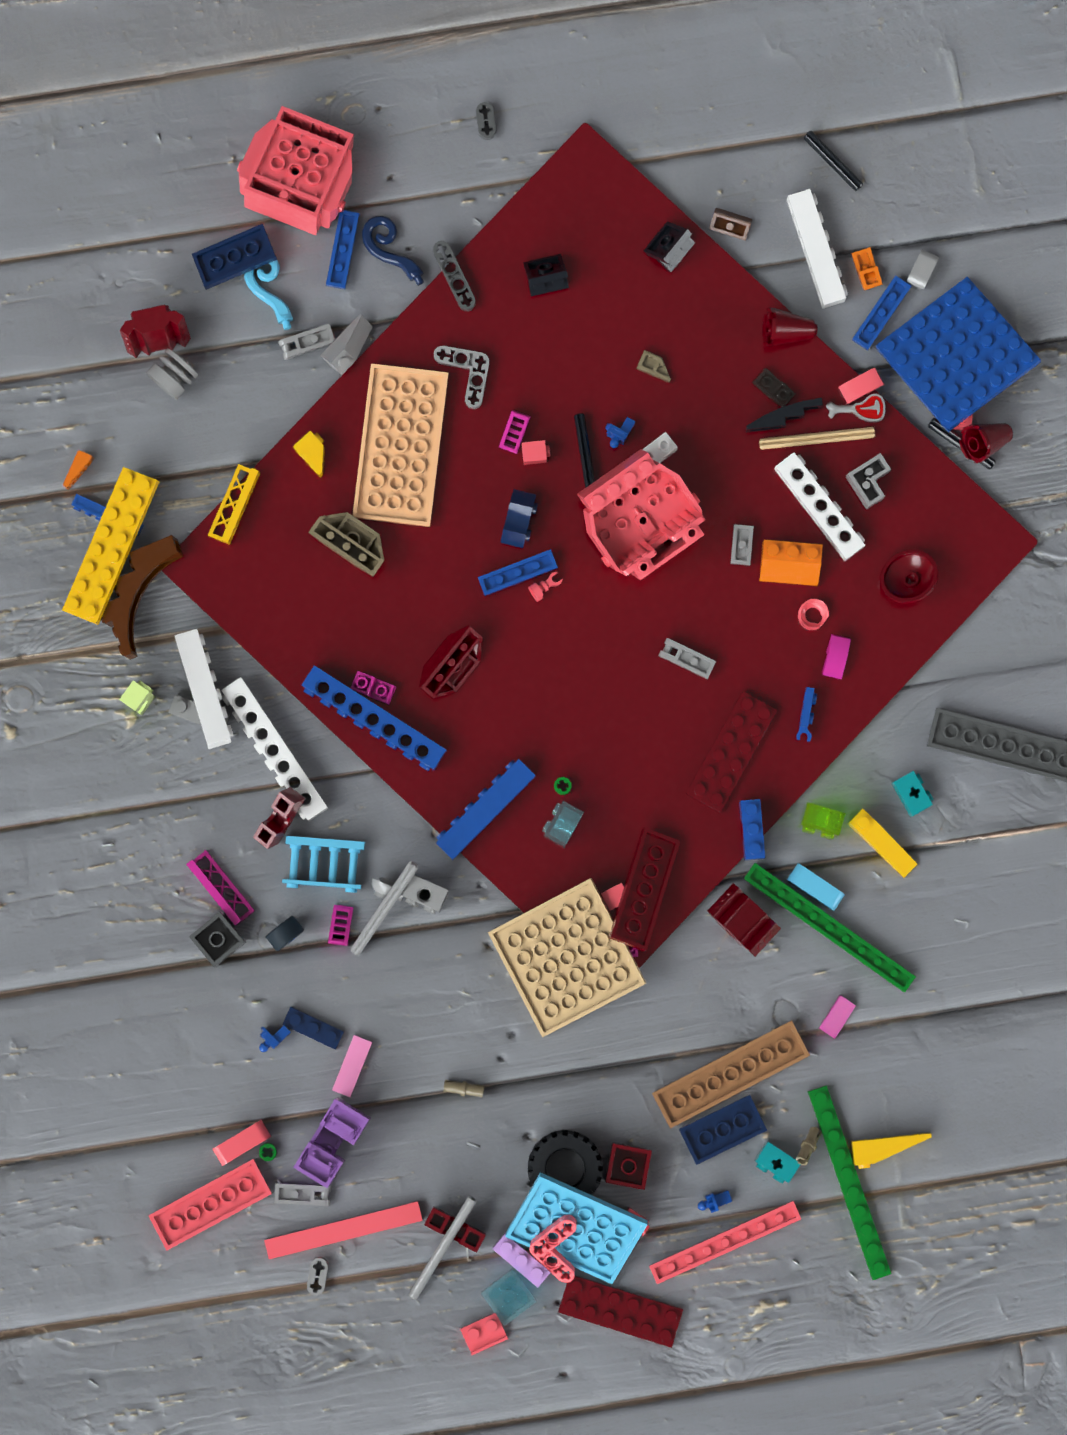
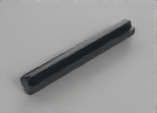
(847, 175)
(954, 439)
(584, 449)

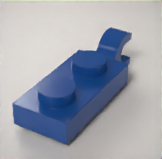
(806, 714)

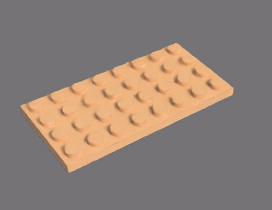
(400, 445)

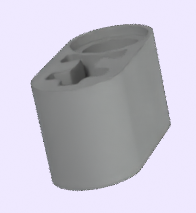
(922, 269)

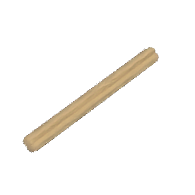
(817, 438)

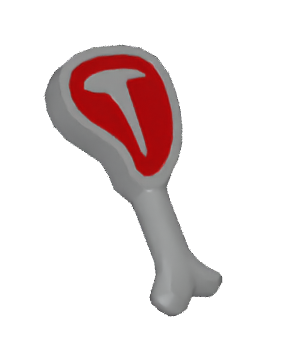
(870, 409)

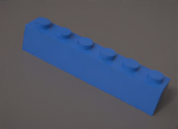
(490, 804)

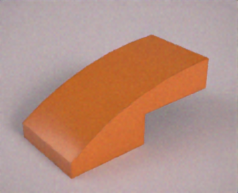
(866, 268)

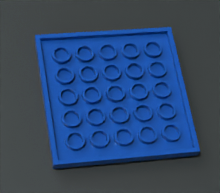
(958, 354)

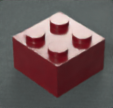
(628, 1166)

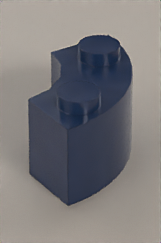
(518, 518)

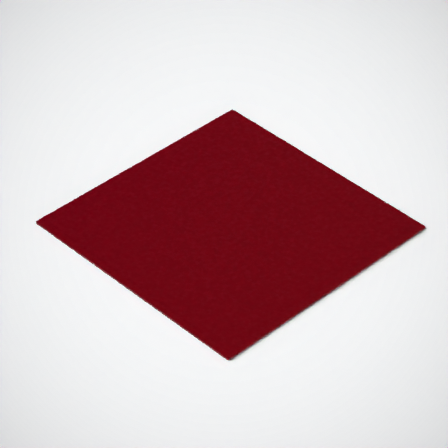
(579, 673)

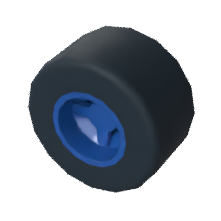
(284, 933)

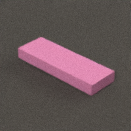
(352, 1066)

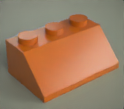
(790, 562)

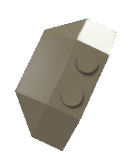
(350, 540)

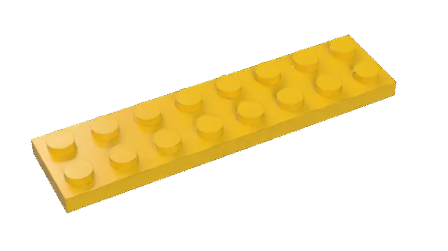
(110, 546)

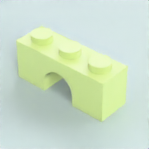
(138, 696)

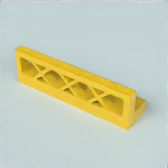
(240, 506)

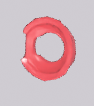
(813, 603)

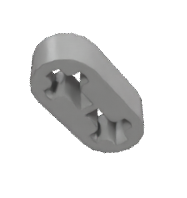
(312, 1276)

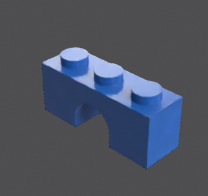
(752, 829)

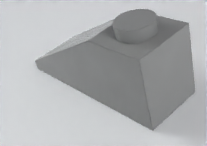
(348, 344)

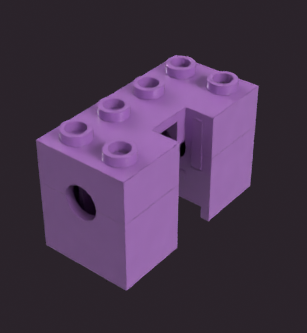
(319, 1157)

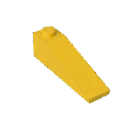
(882, 842)
(877, 1149)

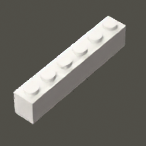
(816, 248)
(202, 687)

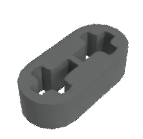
(491, 120)

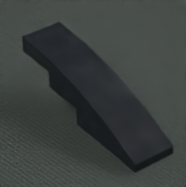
(777, 418)

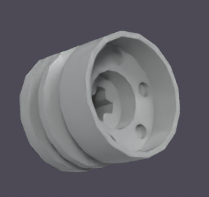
(172, 373)

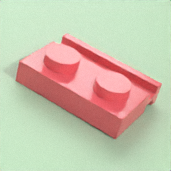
(484, 1333)

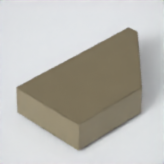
(654, 366)

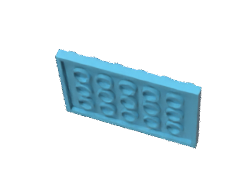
(602, 1233)

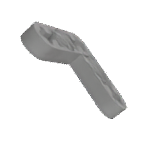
(470, 364)

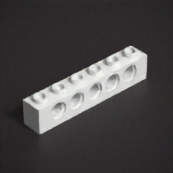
(832, 533)

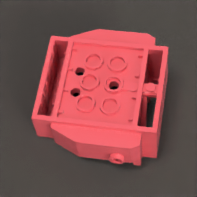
(323, 178)
(663, 501)

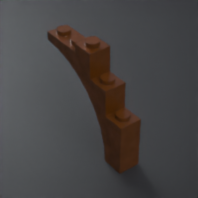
(130, 588)

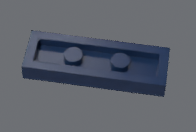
(313, 1028)

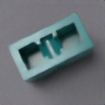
(912, 804)
(788, 1164)

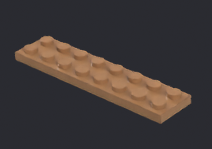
(730, 1074)

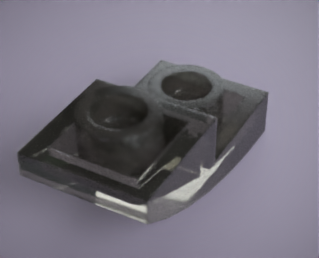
(773, 388)

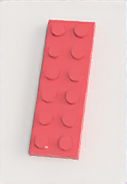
(210, 1204)

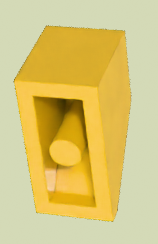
(312, 451)

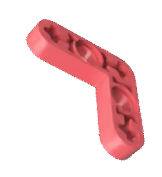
(548, 1248)

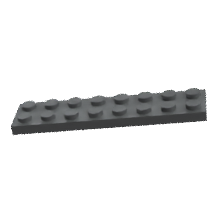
(999, 744)

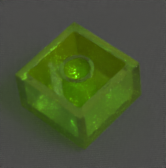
(821, 820)

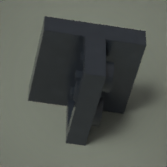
(670, 245)
(546, 274)

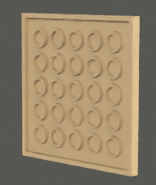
(565, 958)

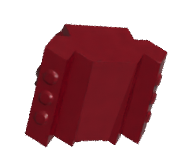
(154, 330)
(743, 920)

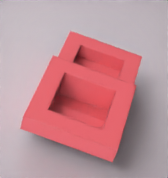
(861, 385)

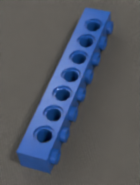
(317, 677)

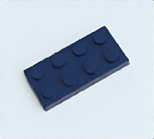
(234, 256)
(722, 1129)

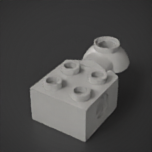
(412, 892)

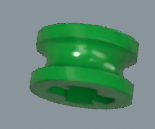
(559, 791)
(267, 1158)

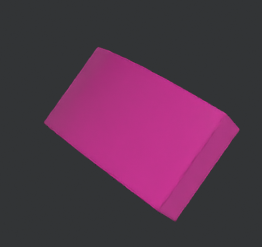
(836, 656)
(373, 687)

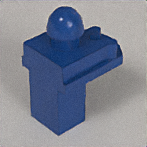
(619, 435)
(272, 1041)
(714, 1201)

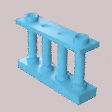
(315, 846)

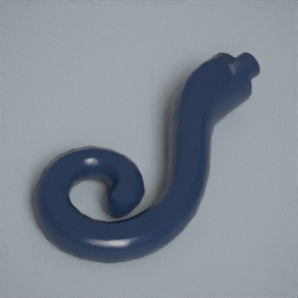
(410, 268)

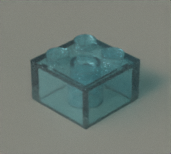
(563, 824)
(508, 1296)

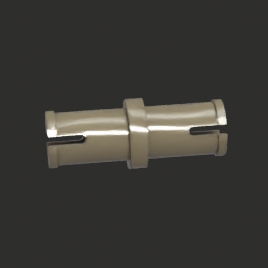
(463, 1088)
(808, 1146)

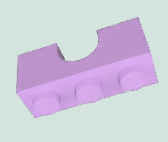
(521, 1260)

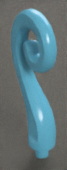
(280, 308)

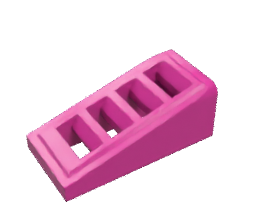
(522, 416)
(344, 942)

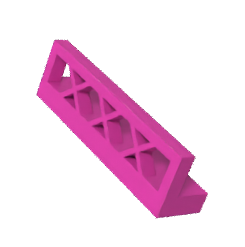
(214, 892)

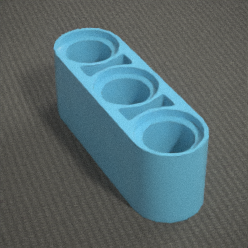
(815, 887)

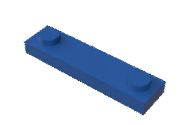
(342, 249)
(881, 313)
(517, 572)

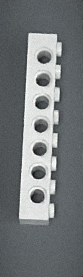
(240, 689)

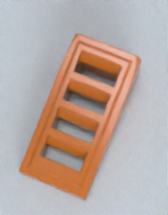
(80, 464)

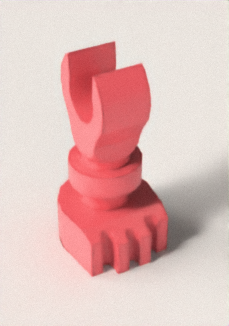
(537, 590)

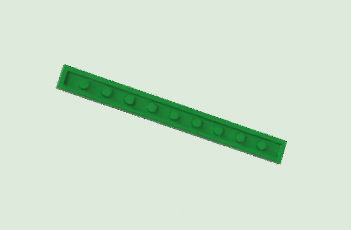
(829, 927)
(849, 1182)

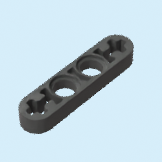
(453, 276)

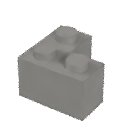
(864, 480)

